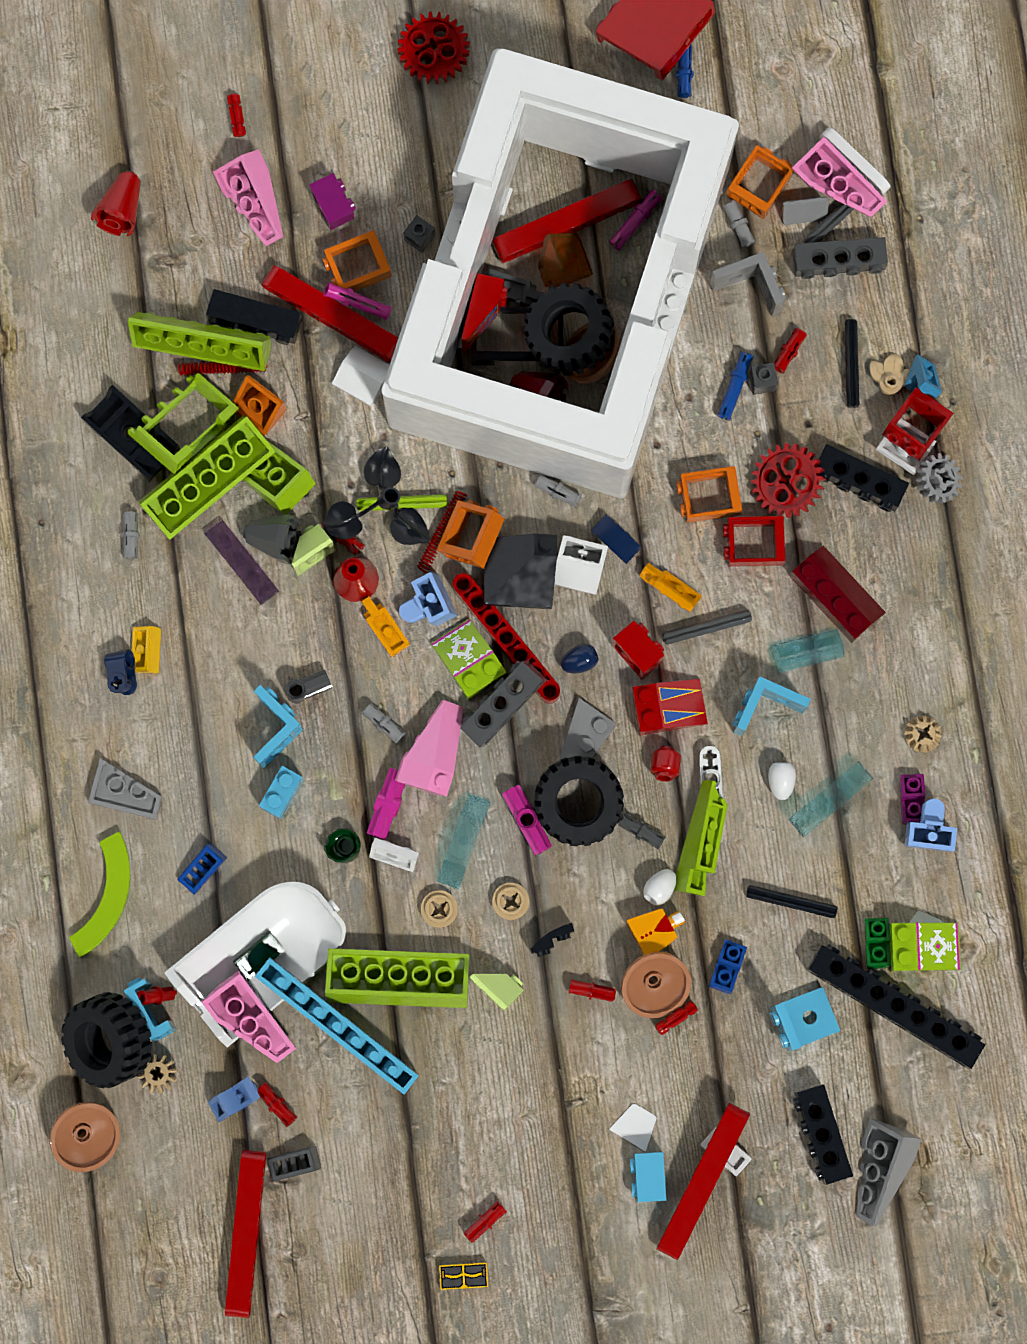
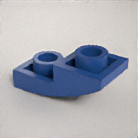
(727, 966)

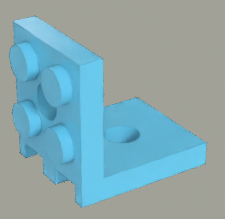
(771, 691)
(285, 735)
(790, 1022)

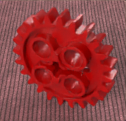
(426, 30)
(804, 468)

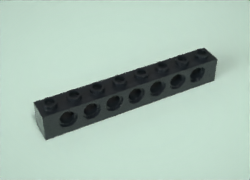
(972, 1044)

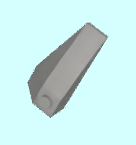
(887, 1160)

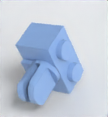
(430, 602)
(930, 831)

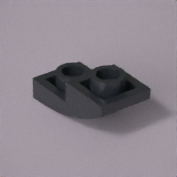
(546, 943)

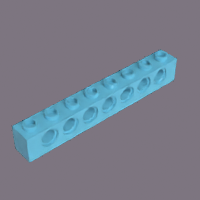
(337, 1025)

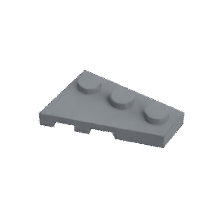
(586, 732)
(122, 793)

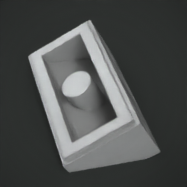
(804, 210)

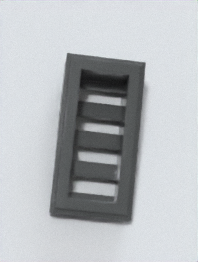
(313, 1160)

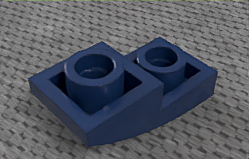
(616, 539)

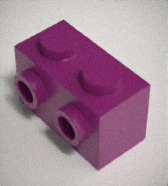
(332, 201)

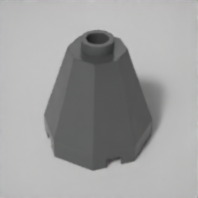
(274, 536)

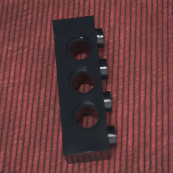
(873, 476)
(840, 1168)

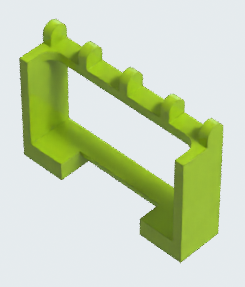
(183, 456)

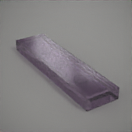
(241, 562)

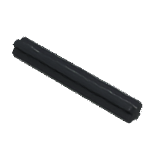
(852, 365)
(791, 901)

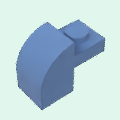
(234, 1099)

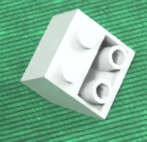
(580, 564)

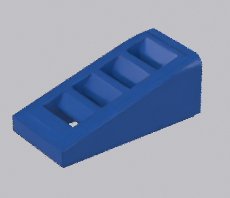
(216, 854)

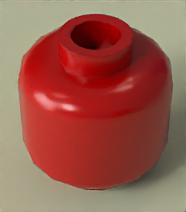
(665, 763)

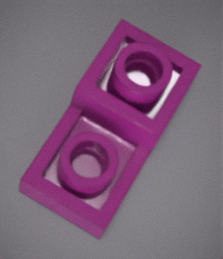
(912, 797)

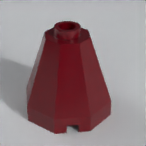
(544, 384)

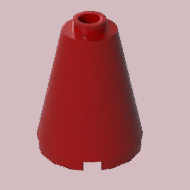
(118, 207)
(355, 579)

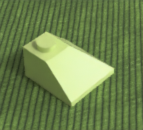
(311, 548)
(499, 987)

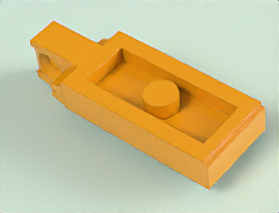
(671, 587)
(384, 627)

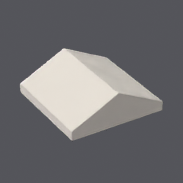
(361, 375)
(899, 455)

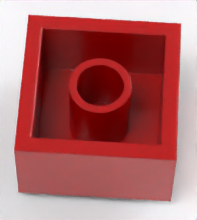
(638, 649)

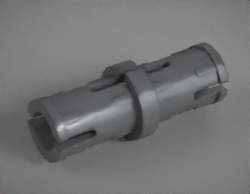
(641, 831)

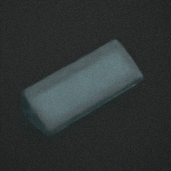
(807, 651)

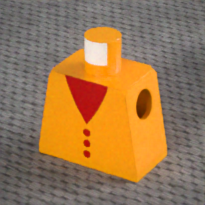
(655, 930)

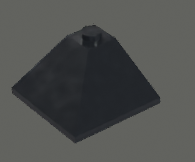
(521, 571)

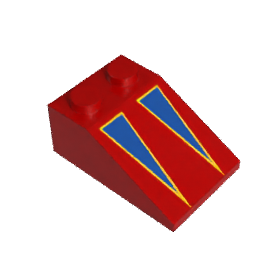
(484, 307)
(669, 706)

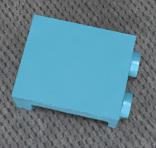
(157, 1031)

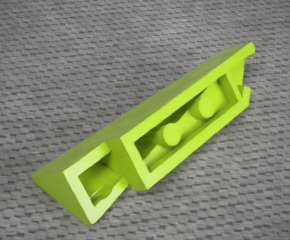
(702, 841)

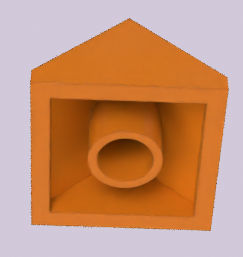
(259, 405)

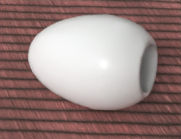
(782, 779)
(660, 887)

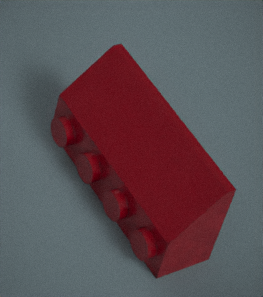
(837, 593)

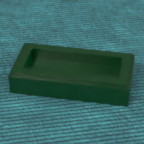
(257, 955)

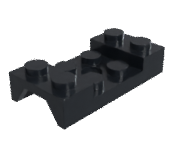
(112, 418)

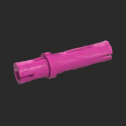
(641, 212)
(333, 292)

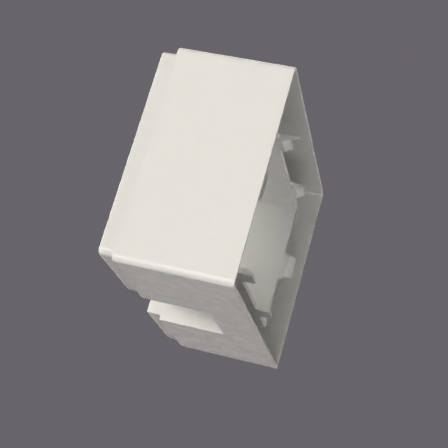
(611, 130)

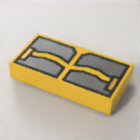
(463, 1276)

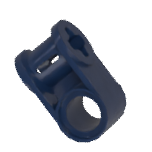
(120, 670)

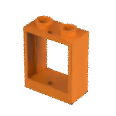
(748, 199)
(364, 281)
(730, 476)
(484, 541)

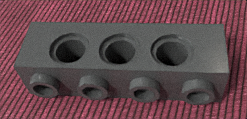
(873, 248)
(531, 682)

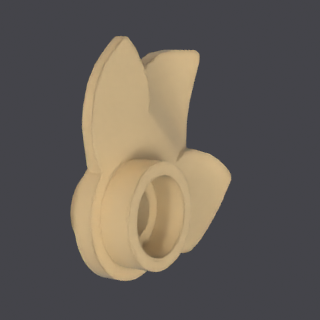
(890, 371)

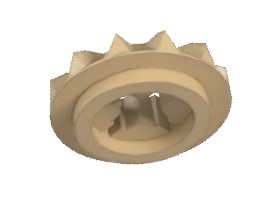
(912, 736)
(509, 890)
(450, 909)

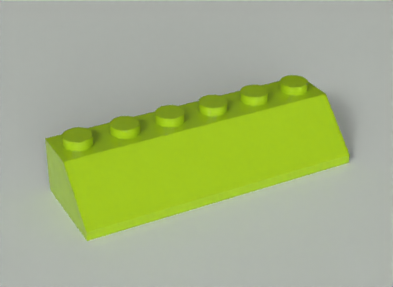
(199, 340)
(206, 477)
(397, 978)

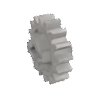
(938, 478)

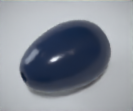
(579, 659)

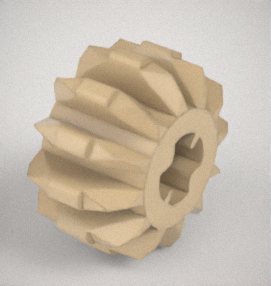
(165, 1069)

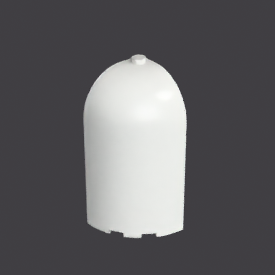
(297, 920)

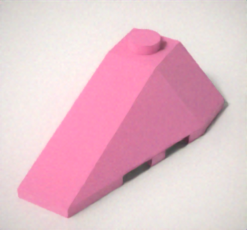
(835, 176)
(250, 187)
(433, 756)
(243, 1012)

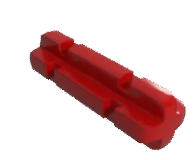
(236, 115)
(676, 1018)

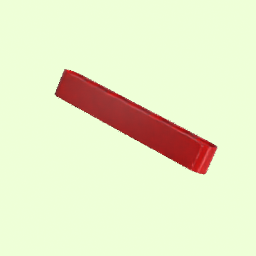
(567, 220)
(330, 313)
(499, 629)
(703, 1181)
(245, 1234)

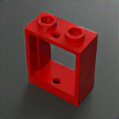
(920, 404)
(760, 521)

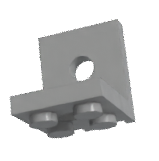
(749, 267)

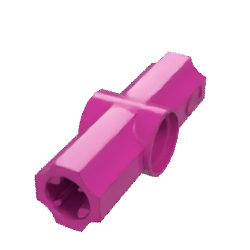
(386, 806)
(520, 806)

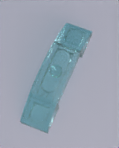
(830, 799)
(463, 841)

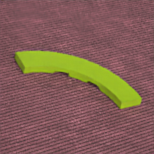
(113, 899)

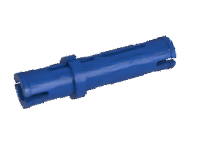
(685, 74)
(734, 388)

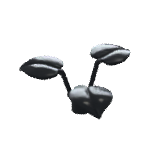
(384, 471)

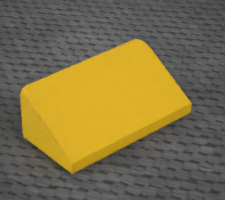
(146, 648)

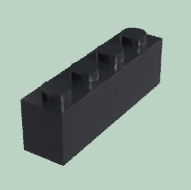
(254, 316)

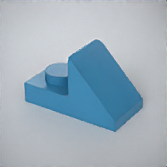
(923, 376)

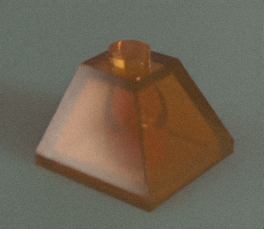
(563, 260)

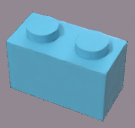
(281, 792)
(648, 1177)

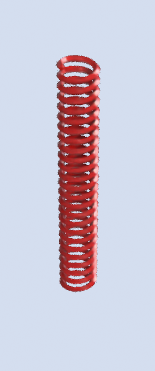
(206, 370)
(437, 533)

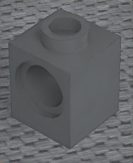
(419, 234)
(763, 378)

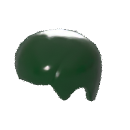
(342, 846)

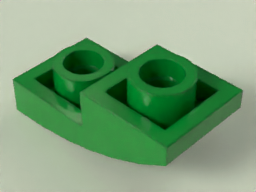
(877, 943)

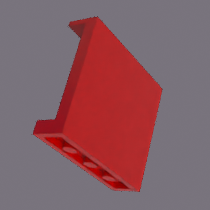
(655, 29)

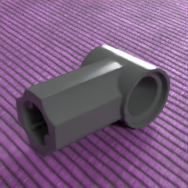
(311, 686)

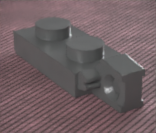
(517, 288)

